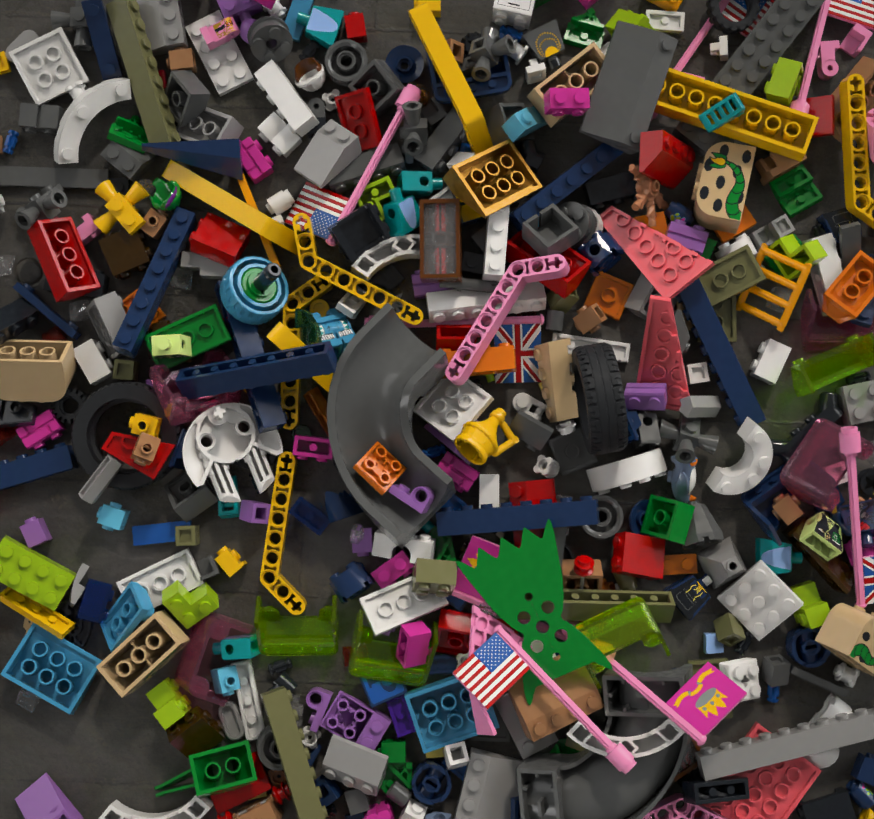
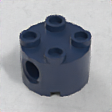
(602, 251)
(351, 582)
(804, 649)
(431, 781)

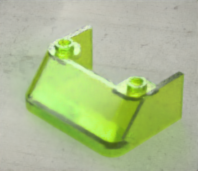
(832, 364)
(620, 628)
(297, 634)
(377, 658)

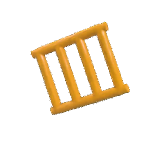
(795, 286)

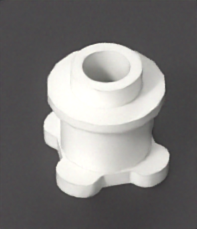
(277, 10)
(520, 52)
(76, 89)
(546, 466)
(846, 674)

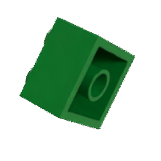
(667, 519)

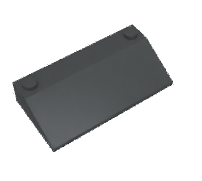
(628, 86)

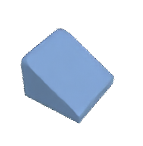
(711, 644)

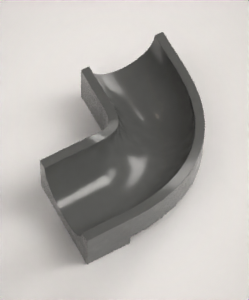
(373, 402)
(588, 783)

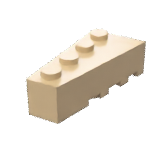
(557, 379)

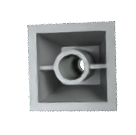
(721, 562)

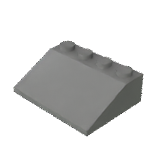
(163, 24)
(488, 786)

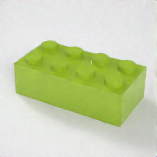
(33, 573)

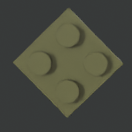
(434, 577)

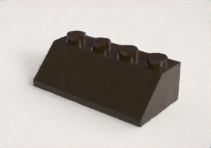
(835, 571)

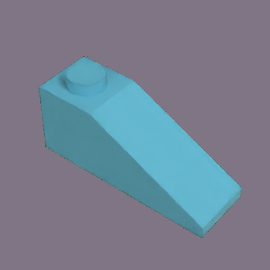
(523, 123)

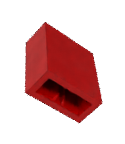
(219, 239)
(638, 556)

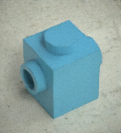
(112, 516)
(225, 680)

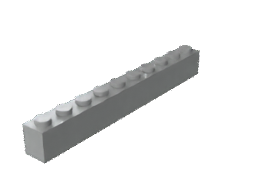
(786, 744)

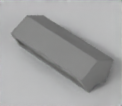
(700, 406)
(100, 479)

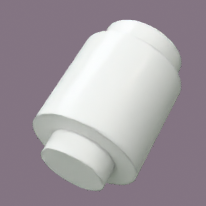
(280, 202)

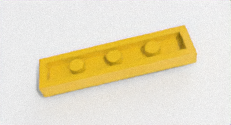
(37, 613)

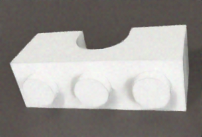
(419, 546)

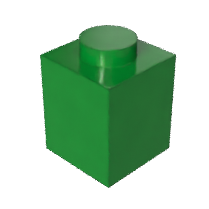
(394, 748)

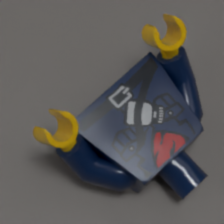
(866, 511)

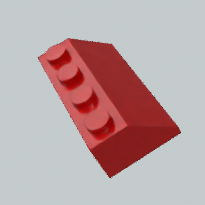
(664, 158)
(519, 249)
(63, 258)
(531, 490)
(455, 631)

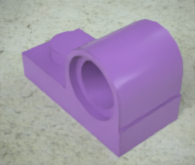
(412, 499)
(316, 718)

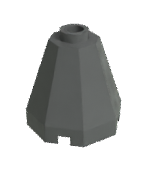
(702, 529)

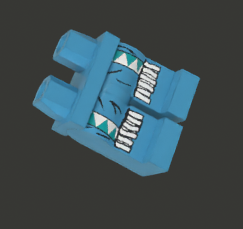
(336, 329)

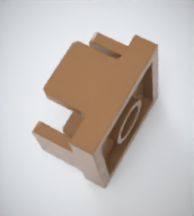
(775, 166)

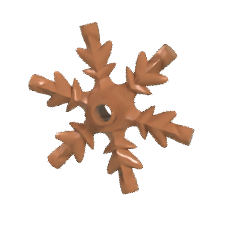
(647, 194)

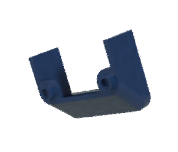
(499, 82)
(760, 500)

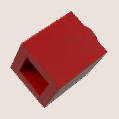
(355, 27)

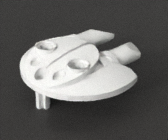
(228, 446)

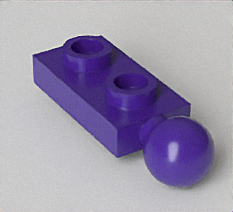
(401, 716)

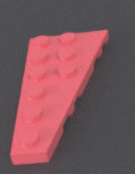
(657, 256)
(661, 352)

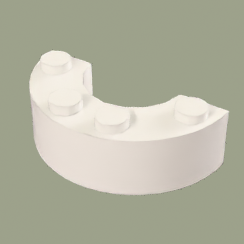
(750, 468)
(626, 471)

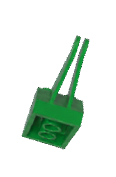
(216, 771)

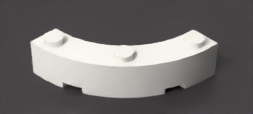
(82, 111)
(385, 253)
(637, 745)
(194, 809)

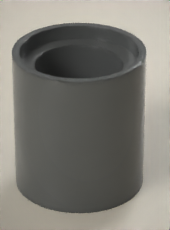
(554, 321)
(398, 794)

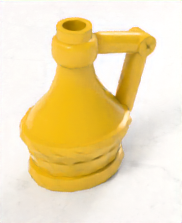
(479, 438)

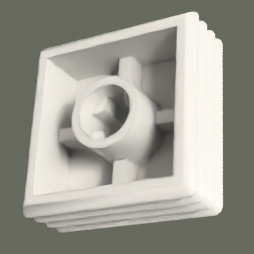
(745, 674)

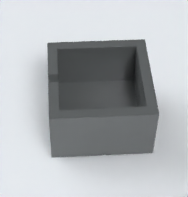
(554, 234)

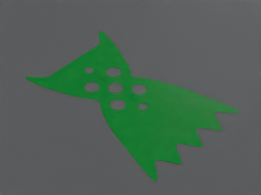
(537, 571)

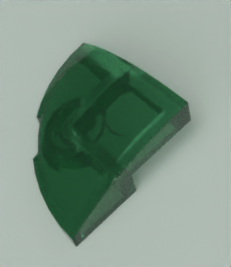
(309, 327)

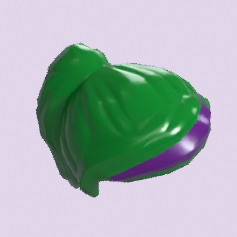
(166, 195)

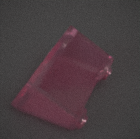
(179, 408)
(819, 465)

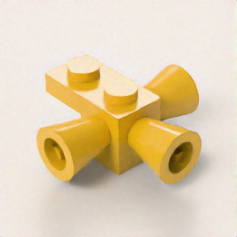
(120, 207)

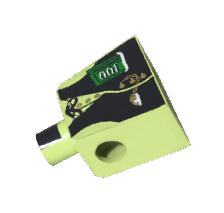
(171, 346)
(822, 535)

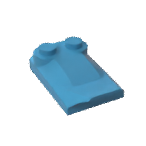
(125, 615)

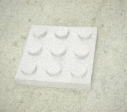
(48, 66)
(452, 405)
(760, 600)

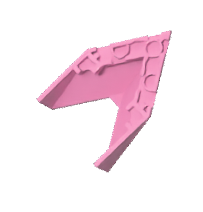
(480, 631)

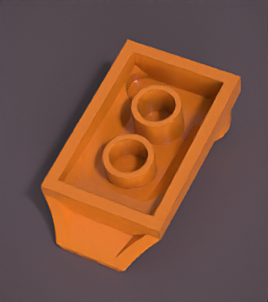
(850, 290)

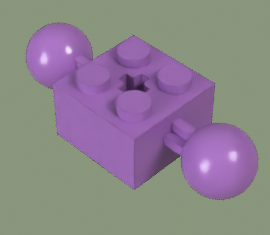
(241, 11)

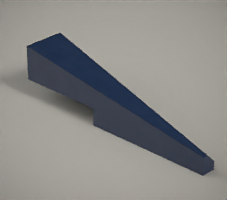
(218, 156)

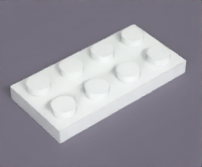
(223, 63)
(164, 573)
(397, 606)

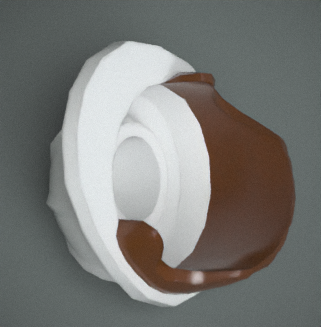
(309, 74)

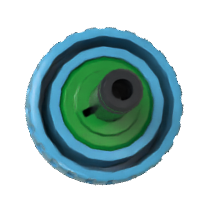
(254, 290)

